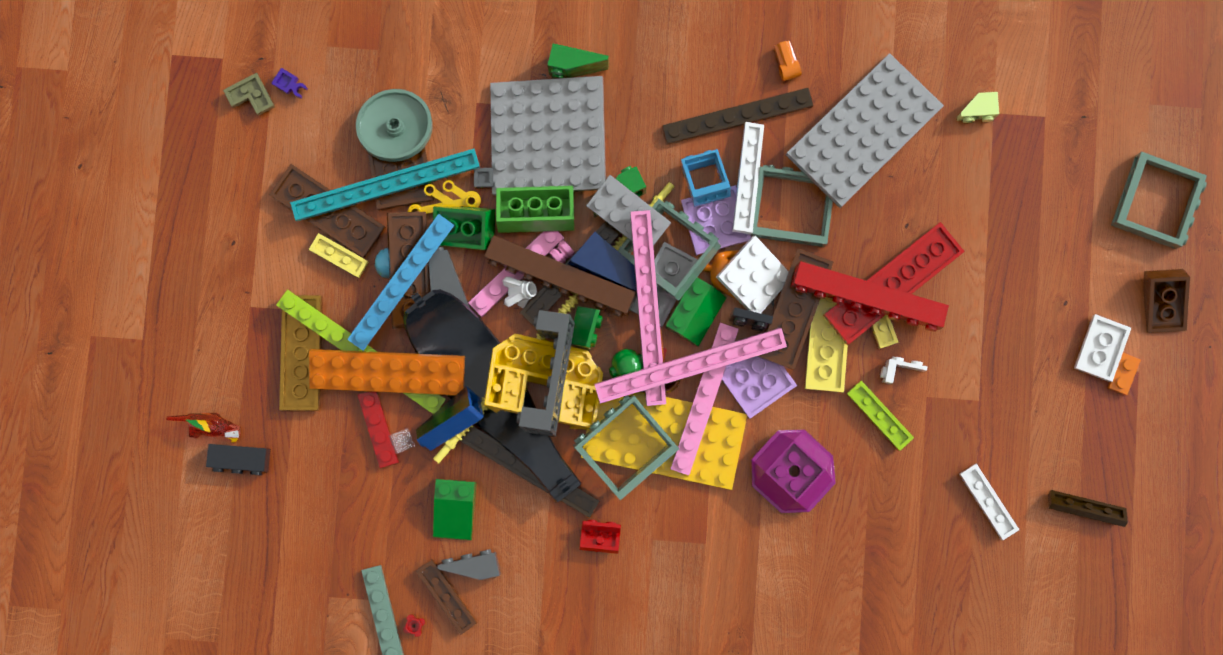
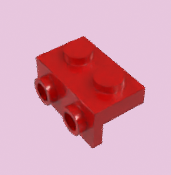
(600, 536)

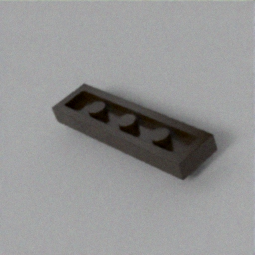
(1087, 508)

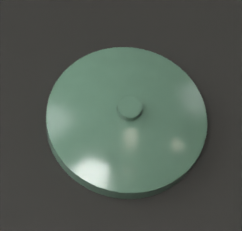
(394, 125)

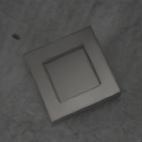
(483, 178)

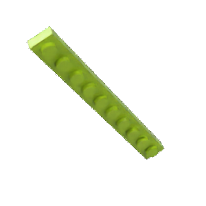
(338, 337)

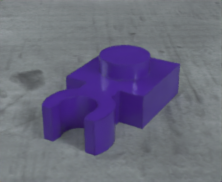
(286, 82)

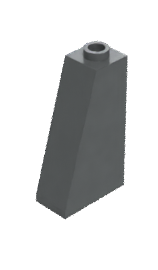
(444, 275)

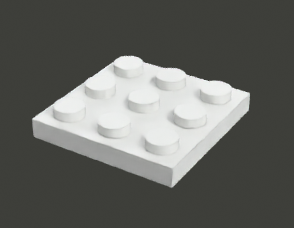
(754, 276)

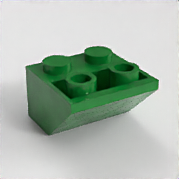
(585, 326)

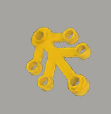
(446, 201)

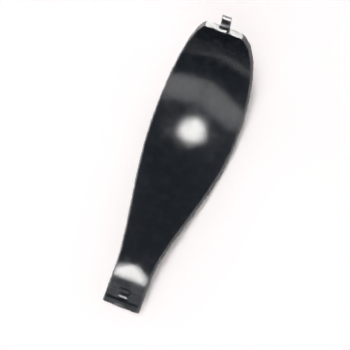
(447, 326)

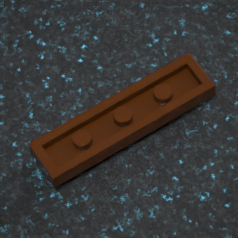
(446, 597)

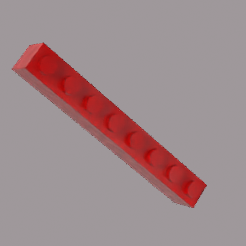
(870, 296)

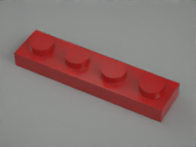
(378, 428)

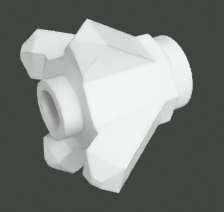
(518, 291)

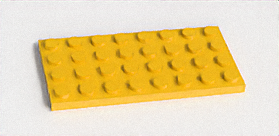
(632, 441)

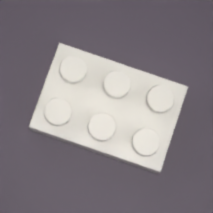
(1102, 348)

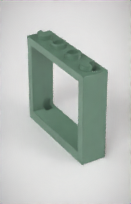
(1119, 220)
(696, 228)
(772, 234)
(646, 469)

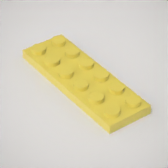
(825, 353)

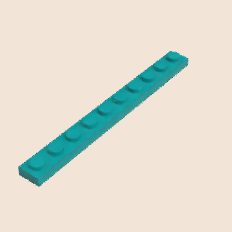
(385, 185)

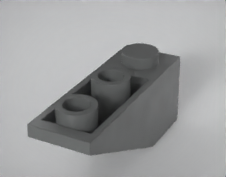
(476, 567)

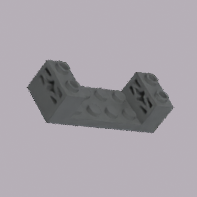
(561, 328)

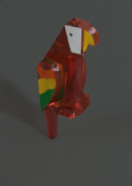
(208, 425)

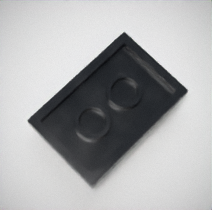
(745, 317)

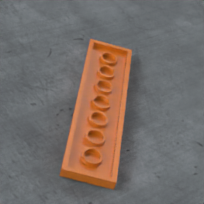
(386, 372)

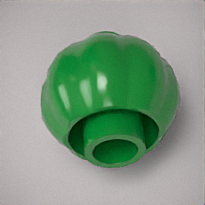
(625, 362)

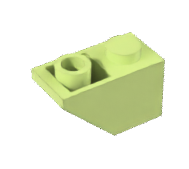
(983, 106)

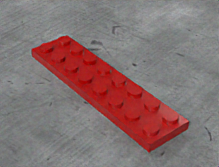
(903, 273)

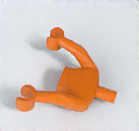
(719, 262)

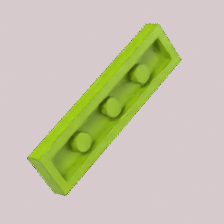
(880, 415)

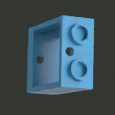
(709, 193)

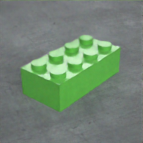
(535, 209)

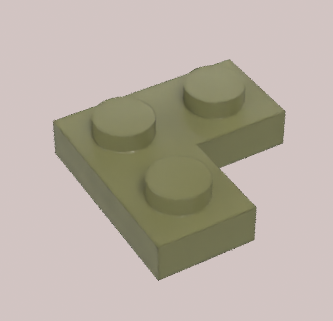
(250, 89)

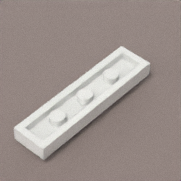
(989, 501)

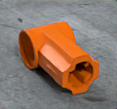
(788, 65)

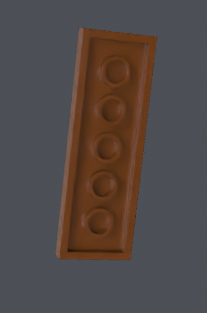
(345, 225)
(404, 232)
(794, 313)

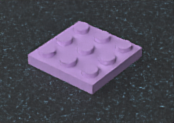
(715, 218)
(756, 383)

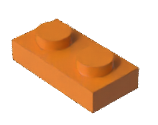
(1124, 374)

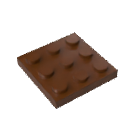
(405, 197)

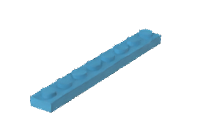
(400, 282)

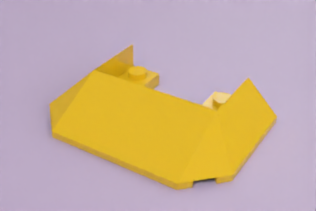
(529, 359)

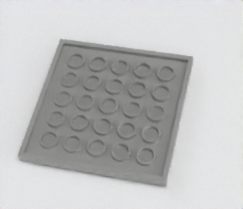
(548, 133)

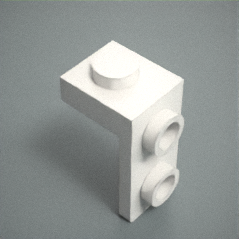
(888, 371)

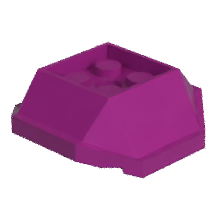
(772, 476)

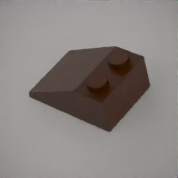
(1166, 300)

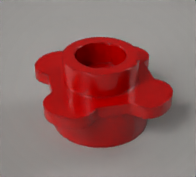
(408, 628)

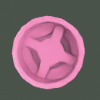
(562, 252)

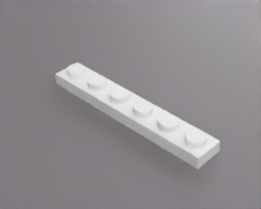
(748, 178)

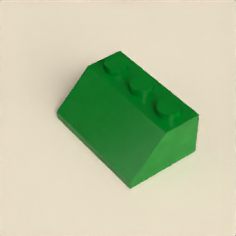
(696, 311)

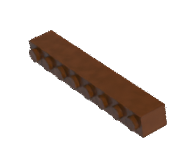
(561, 276)

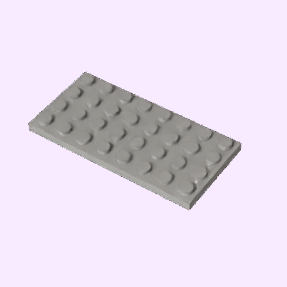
(864, 130)

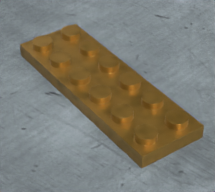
(294, 368)

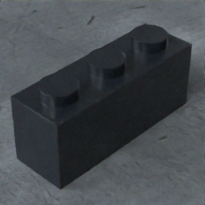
(238, 459)

